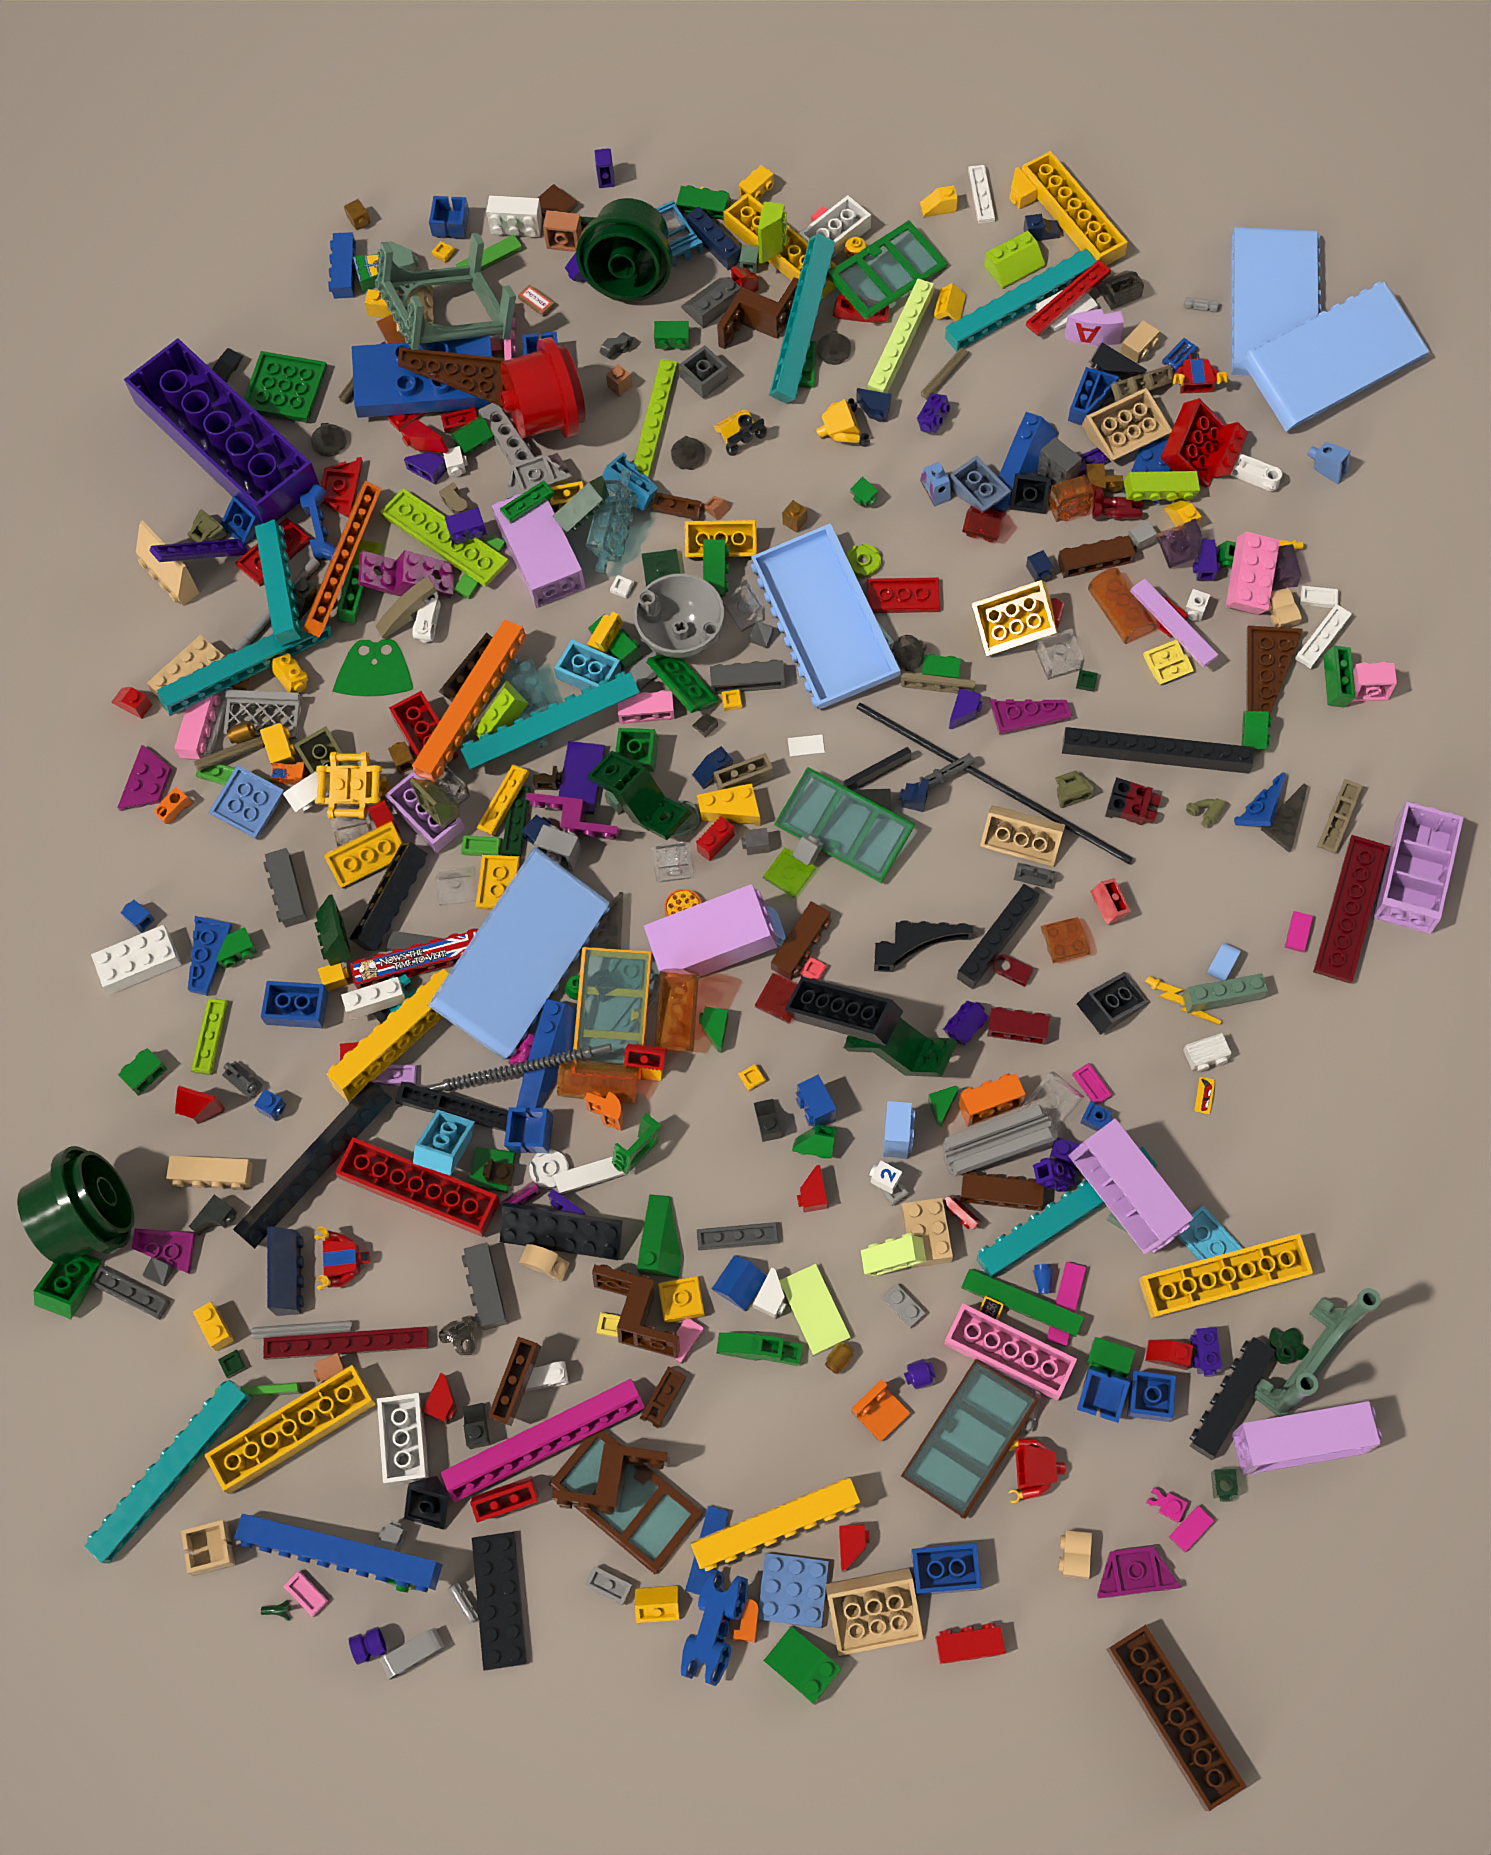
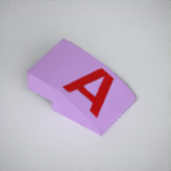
(1094, 327)

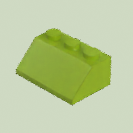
(772, 230)
(1014, 259)
(502, 710)

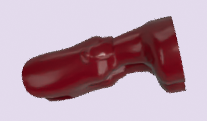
(1120, 506)

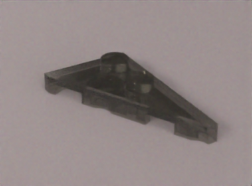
(1286, 820)
(610, 928)

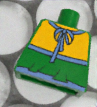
(366, 270)

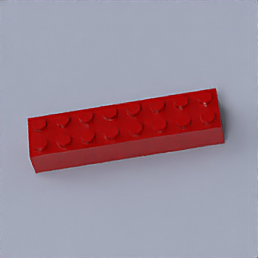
(417, 1187)

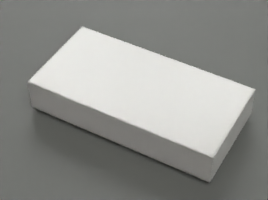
(1318, 596)

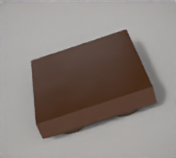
(556, 200)

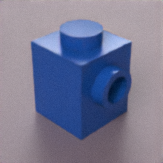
(270, 1105)

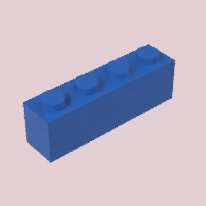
(343, 266)

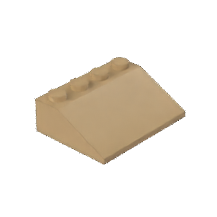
(1126, 425)
(172, 575)
(874, 1612)

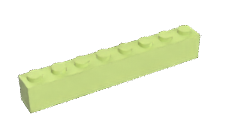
(901, 337)

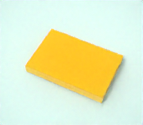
(494, 878)

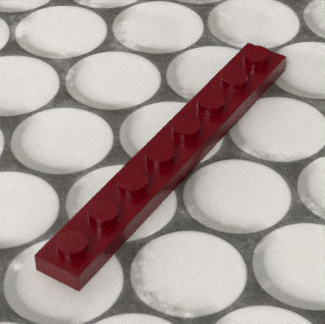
(345, 1343)

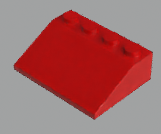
(1193, 440)

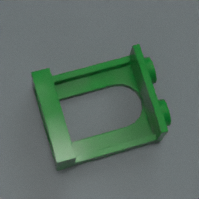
(648, 1136)

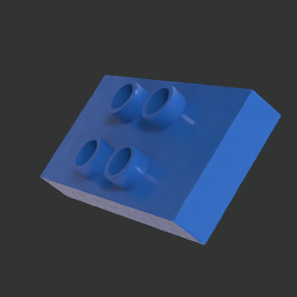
(387, 389)

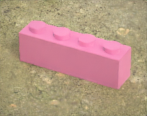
(196, 728)

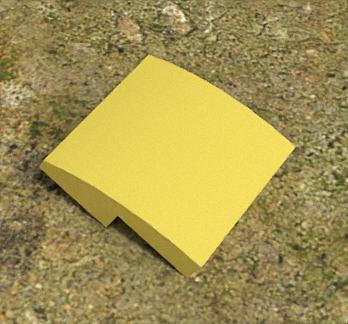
(1167, 662)

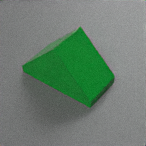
(941, 1103)

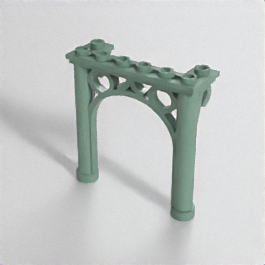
(1304, 1380)

